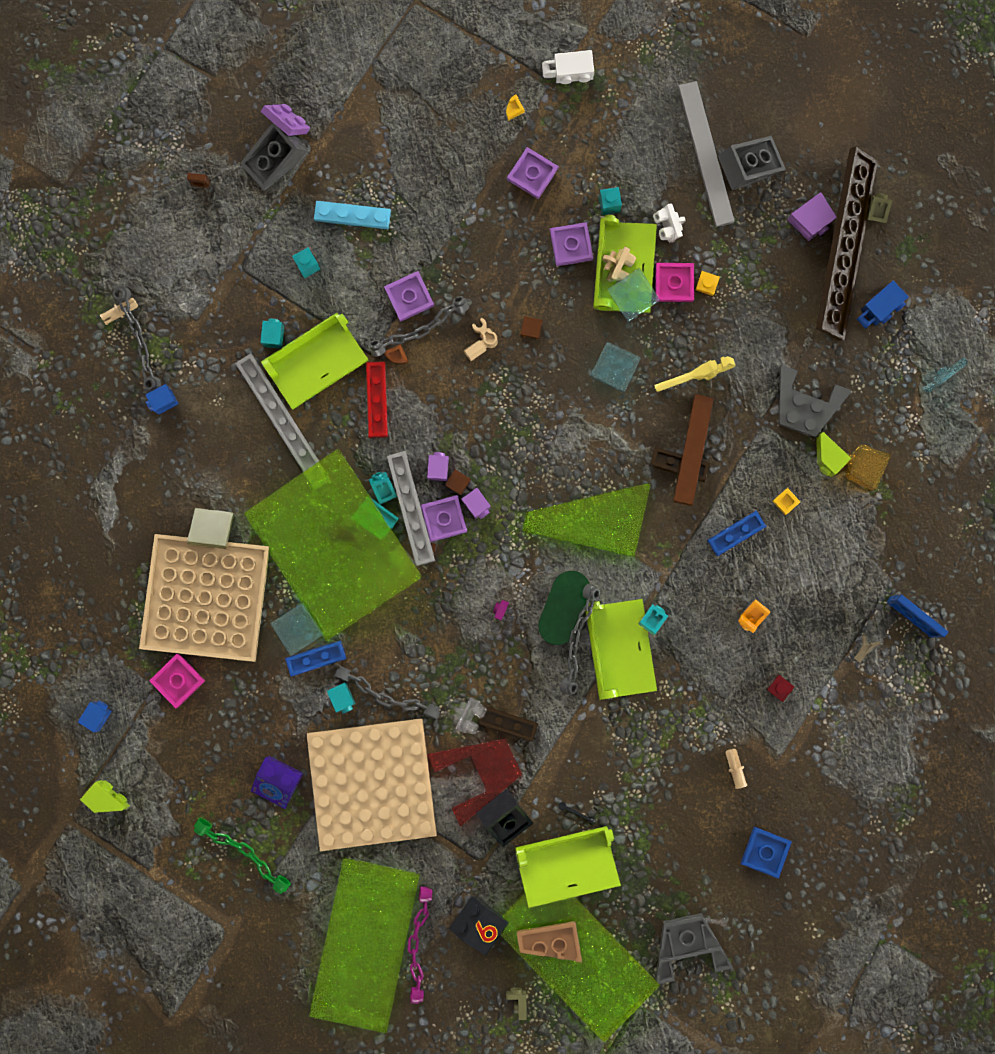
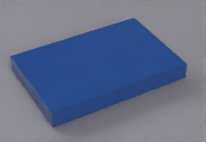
(917, 616)

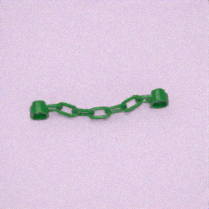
(280, 883)

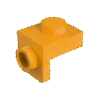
(753, 616)

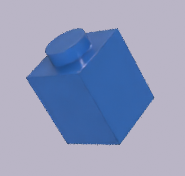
(161, 399)
(95, 716)

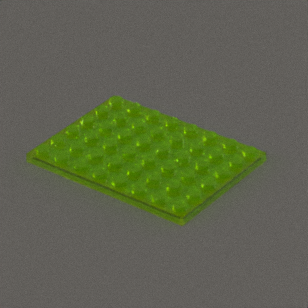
(333, 544)

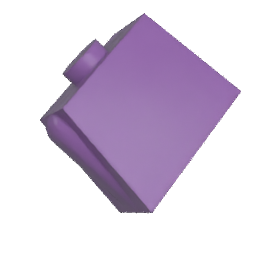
(813, 217)

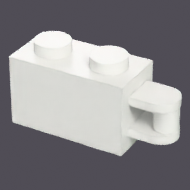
(570, 67)

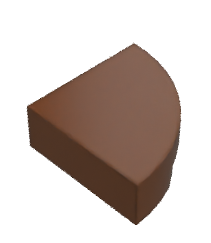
(396, 355)

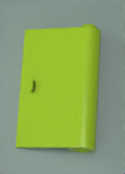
(614, 236)
(304, 362)
(620, 649)
(574, 859)

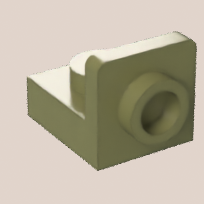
(879, 208)
(519, 1006)

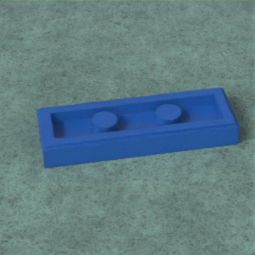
(736, 533)
(315, 658)

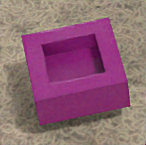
(500, 609)

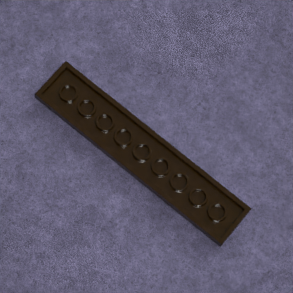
(846, 244)

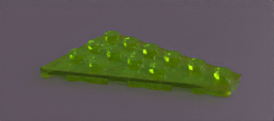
(600, 521)

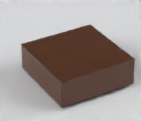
(198, 180)
(531, 327)
(458, 482)

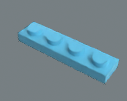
(352, 215)

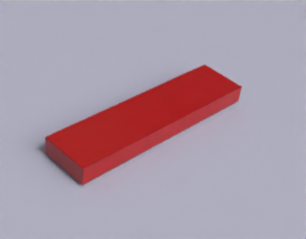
(376, 399)

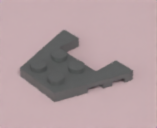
(803, 411)
(688, 938)

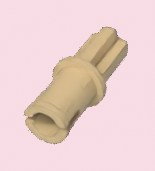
(116, 312)
(736, 768)

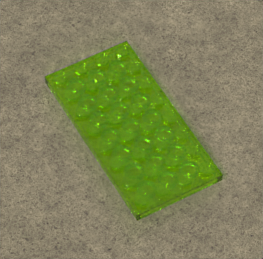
(364, 945)
(606, 983)

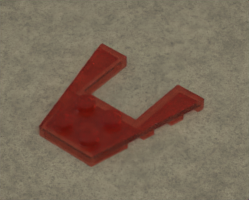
(494, 764)

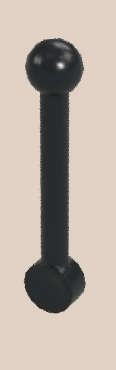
(592, 821)

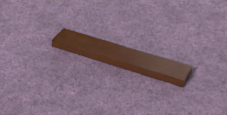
(693, 450)

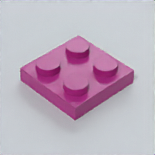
(674, 282)
(177, 680)

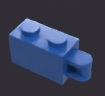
(881, 306)

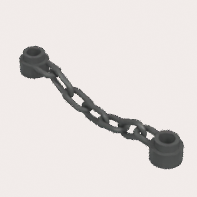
(125, 296)
(459, 305)
(344, 674)
(569, 685)

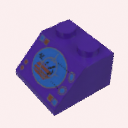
(276, 781)

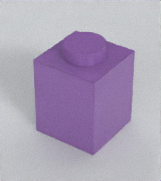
(438, 467)
(476, 504)

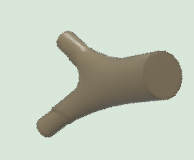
(865, 649)

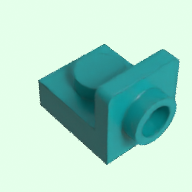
(382, 487)
(653, 619)

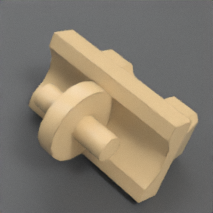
(623, 257)

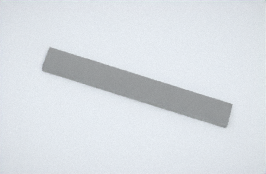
(706, 154)
(277, 412)

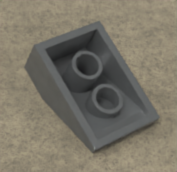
(273, 156)
(751, 162)

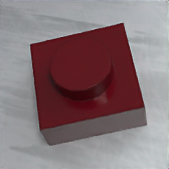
(780, 688)

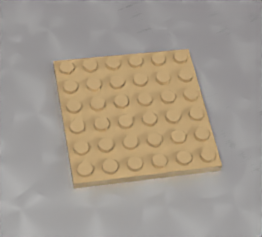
(204, 599)
(371, 784)

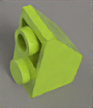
(103, 799)

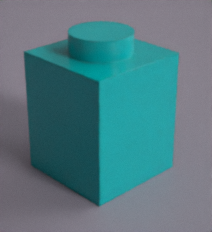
(610, 201)
(306, 262)
(272, 334)
(341, 698)

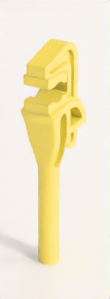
(705, 371)

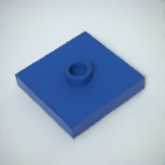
(766, 852)

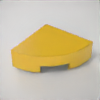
(514, 108)

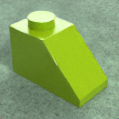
(830, 455)

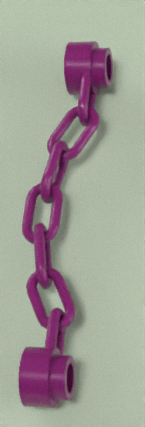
(416, 993)

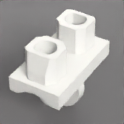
(671, 223)

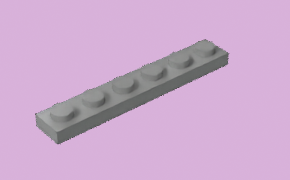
(411, 508)

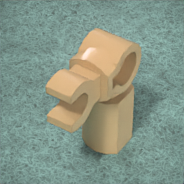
(489, 340)

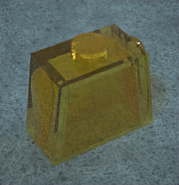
(867, 466)

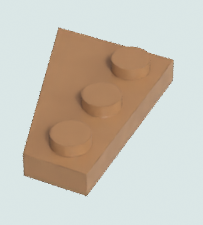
(552, 941)

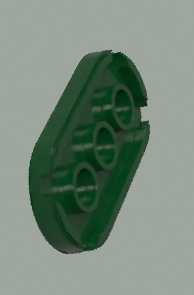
(563, 607)

